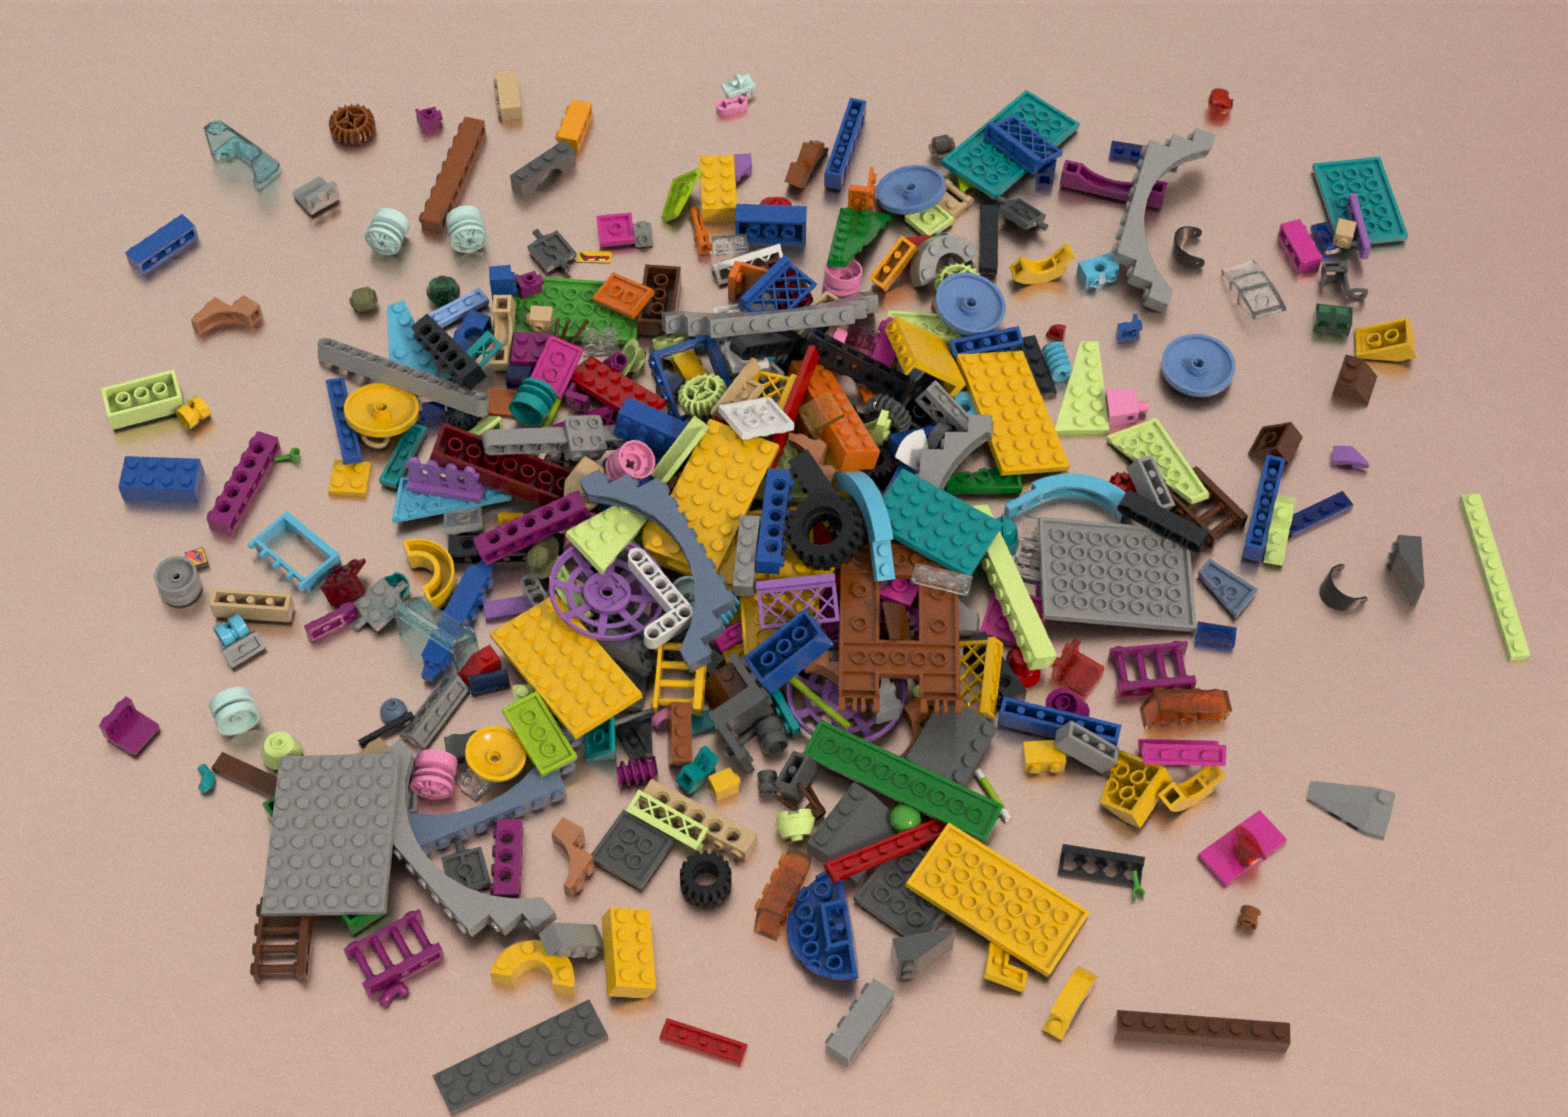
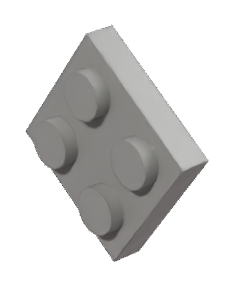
(463, 521)

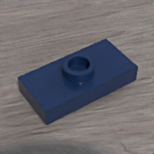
(489, 681)

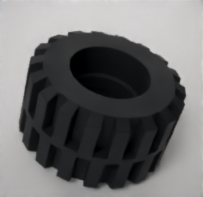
(883, 469)
(702, 864)

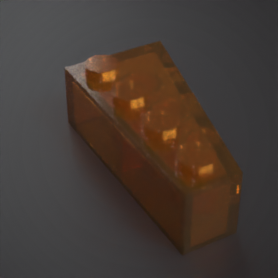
(1184, 706)
(781, 893)

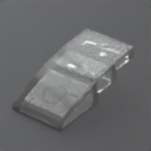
(1253, 289)
(1027, 553)

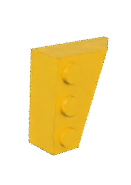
(1134, 788)

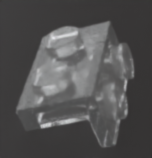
(729, 244)
(600, 342)
(473, 785)

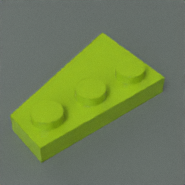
(678, 194)

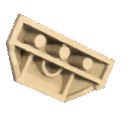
(583, 468)

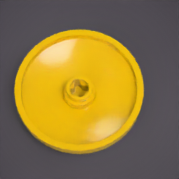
(381, 410)

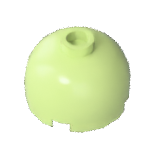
(666, 341)

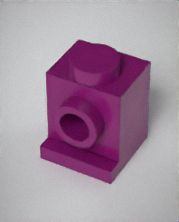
(428, 119)
(529, 284)

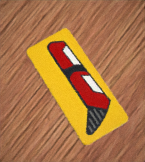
(594, 256)

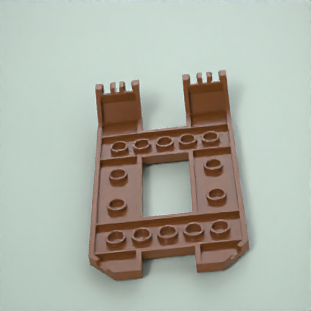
(867, 658)

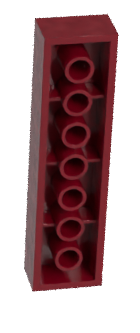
(511, 473)

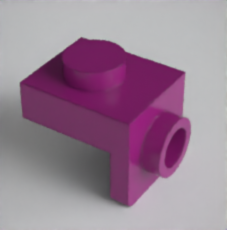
(575, 400)

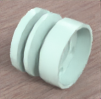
(466, 229)
(387, 231)

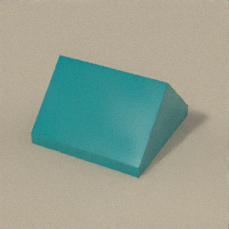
(601, 742)

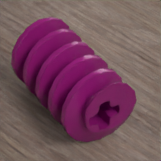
(636, 771)

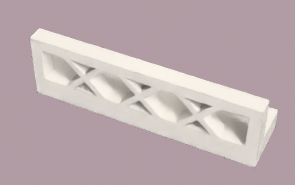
(759, 253)

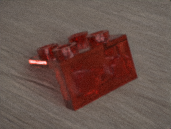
(1076, 669)

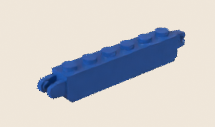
(463, 608)

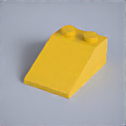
(1386, 341)

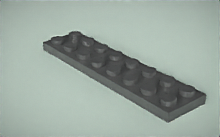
(520, 1057)

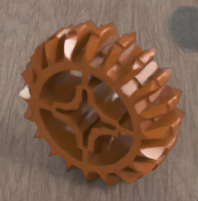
(352, 124)

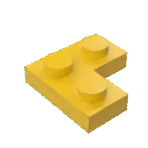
(1000, 971)

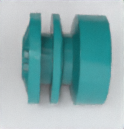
(532, 401)

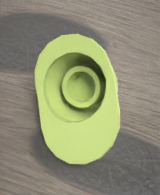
(634, 355)

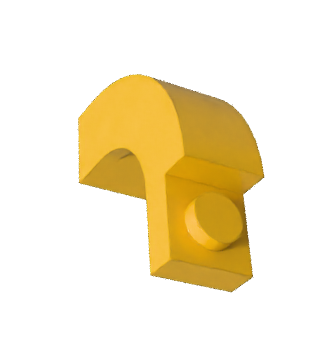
(1043, 270)
(1186, 794)
(1069, 1001)

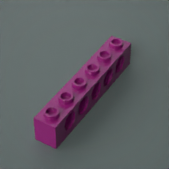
(259, 456)
(519, 534)

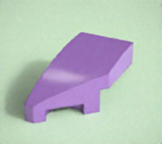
(742, 165)
(1348, 455)

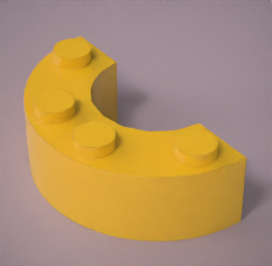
(435, 558)
(532, 956)

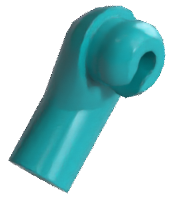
(207, 778)

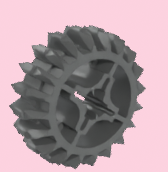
(899, 416)

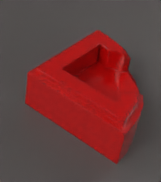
(1057, 332)

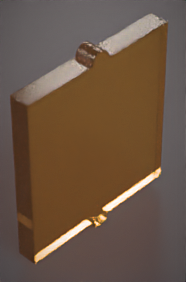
(499, 402)

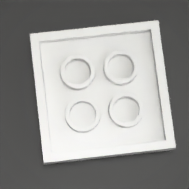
(756, 418)

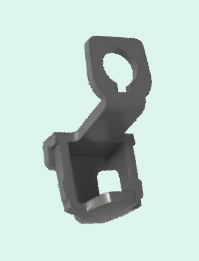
(1341, 270)

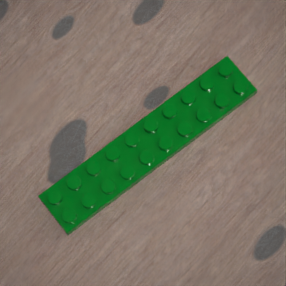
(903, 780)

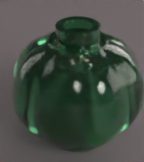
(442, 290)

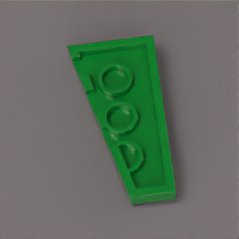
(983, 482)

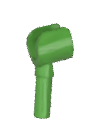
(293, 456)
(1137, 889)

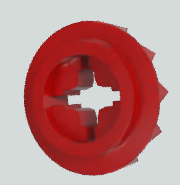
(1125, 477)

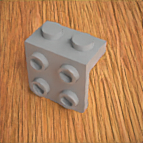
(317, 195)
(584, 437)

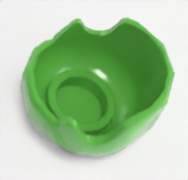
(904, 817)

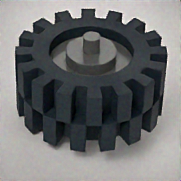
(461, 419)

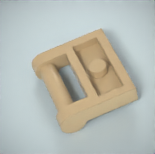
(950, 204)

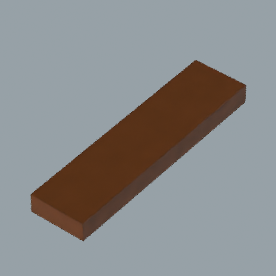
(245, 774)

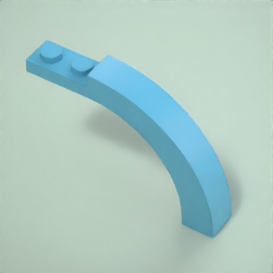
(1068, 485)
(876, 518)

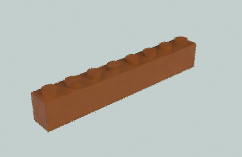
(453, 175)

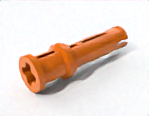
(701, 236)

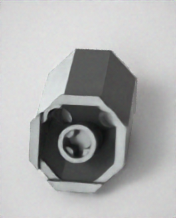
(631, 653)

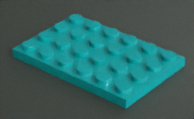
(1374, 194)
(939, 523)

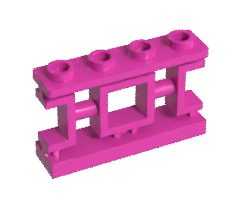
(1182, 752)

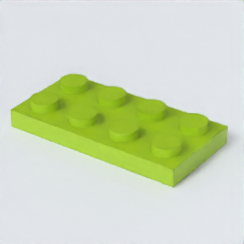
(539, 734)

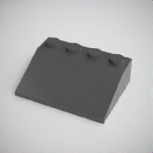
(952, 743)
(851, 825)

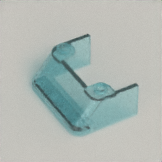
(438, 626)

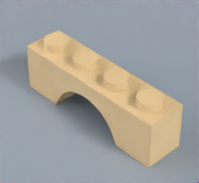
(504, 322)

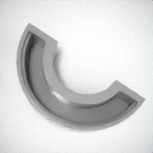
(925, 260)

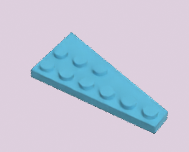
(402, 345)
(417, 505)

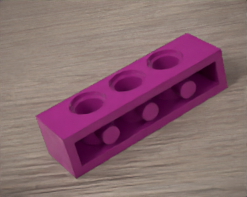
(507, 830)

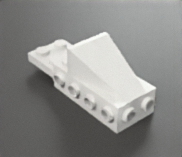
(731, 360)

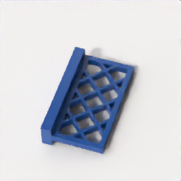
(1018, 149)
(768, 279)

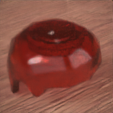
(1219, 101)

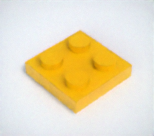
(350, 479)

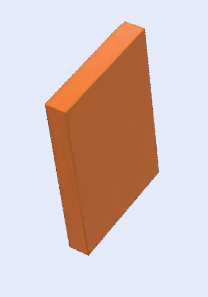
(623, 295)

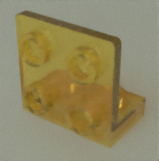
(820, 414)

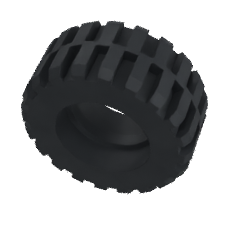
(812, 512)

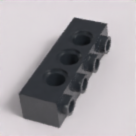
(1007, 677)

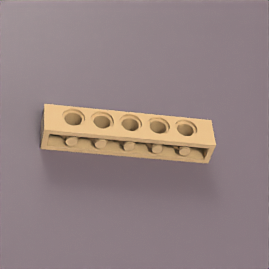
(727, 828)

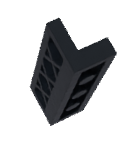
(1100, 858)

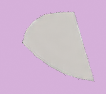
(911, 448)

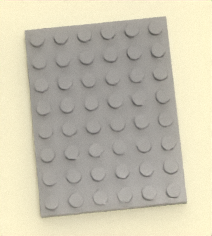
(1114, 575)
(332, 835)

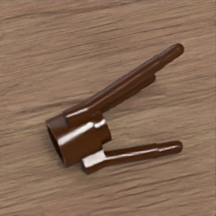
(565, 330)
(816, 807)

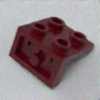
(343, 583)

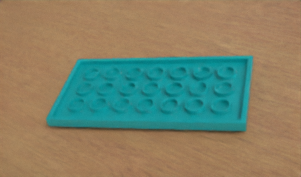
(990, 168)

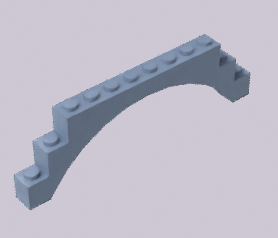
(656, 505)
(531, 793)

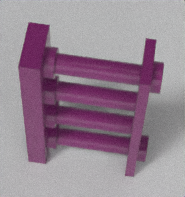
(1145, 686)
(402, 970)

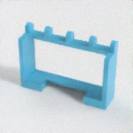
(294, 525)

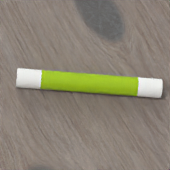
(991, 793)

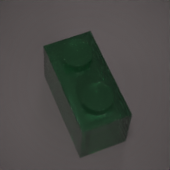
(1332, 319)

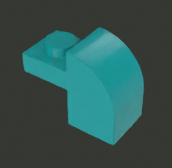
(696, 774)

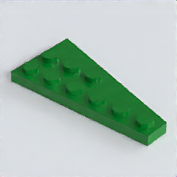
(852, 232)

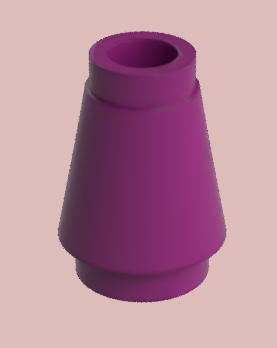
(616, 361)

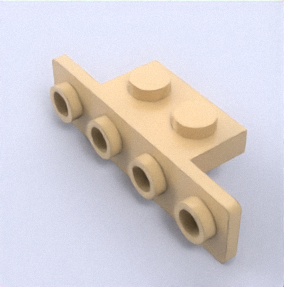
(742, 387)

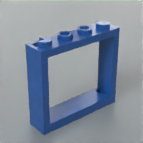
(713, 354)

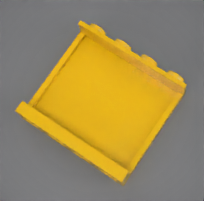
(925, 352)

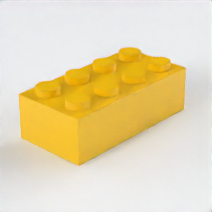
(718, 188)
(628, 953)

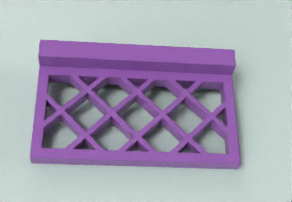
(797, 584)

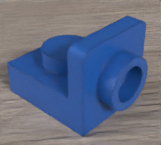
(1129, 330)

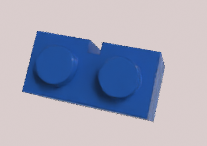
(502, 280)

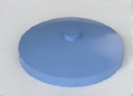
(910, 189)
(969, 304)
(1198, 365)

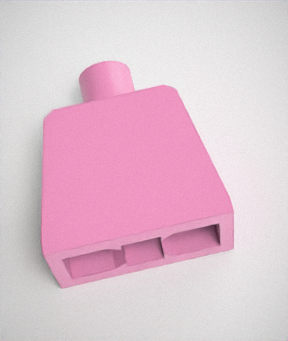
(1123, 406)

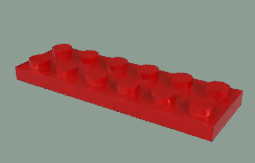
(611, 386)

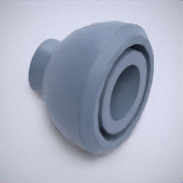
(392, 709)

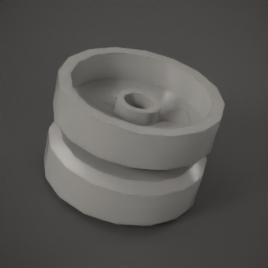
(178, 581)

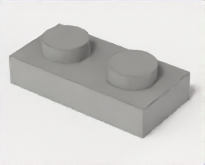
(243, 648)

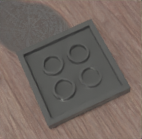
(632, 849)

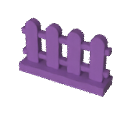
(447, 486)

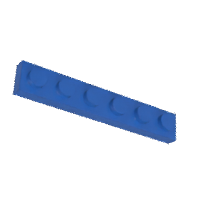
(346, 435)

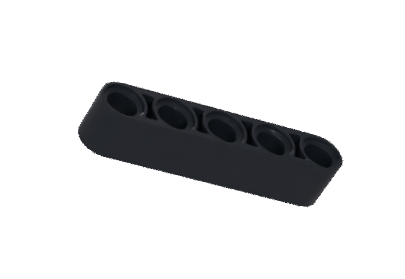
(988, 239)
(767, 344)
(1162, 521)

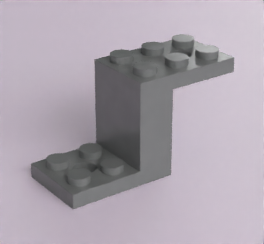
(742, 711)

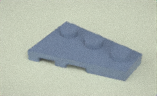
(1227, 587)

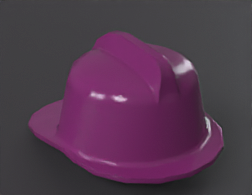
(1067, 701)

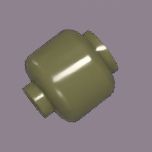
(363, 299)

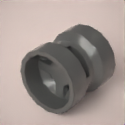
(767, 779)

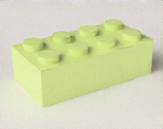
(142, 399)

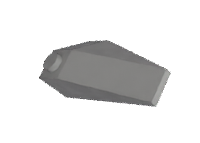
(1359, 805)

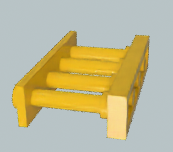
(696, 684)

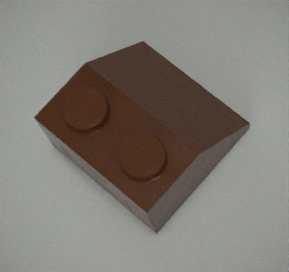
(1355, 380)
(1276, 440)
(895, 622)
(723, 686)

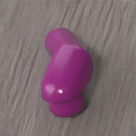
(392, 990)

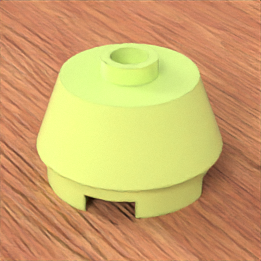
(279, 745)
(795, 824)

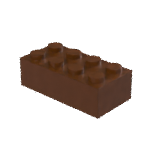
(666, 285)

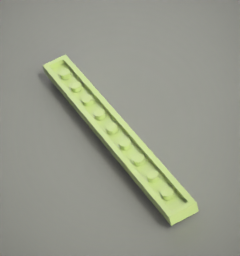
(1495, 577)

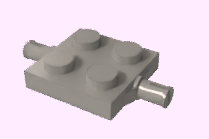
(378, 604)

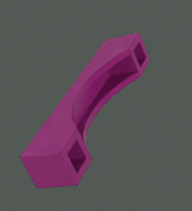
(1079, 177)

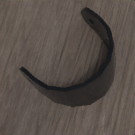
(1181, 256)
(1333, 597)

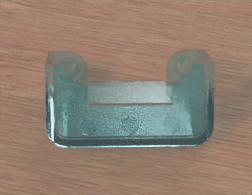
(227, 141)

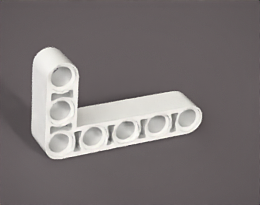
(662, 596)

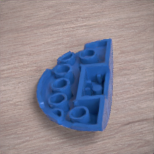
(823, 929)

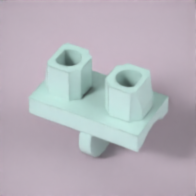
(738, 86)

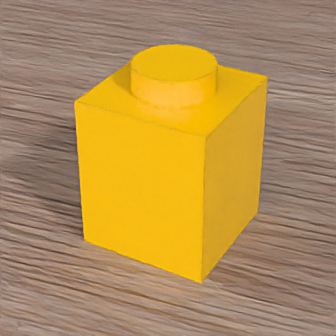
(724, 784)

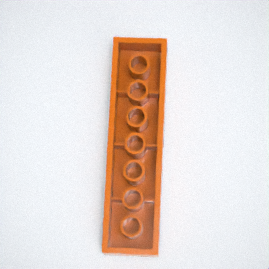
(847, 437)

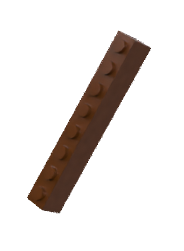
(1202, 1031)

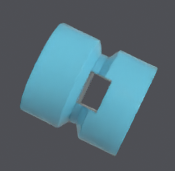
(231, 631)

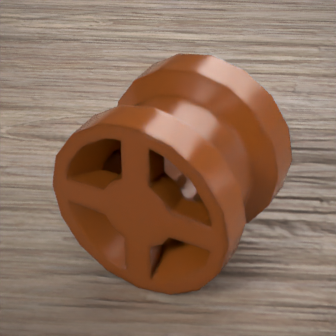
(1248, 917)

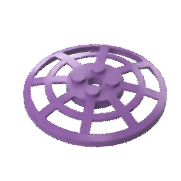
(597, 601)
(830, 696)

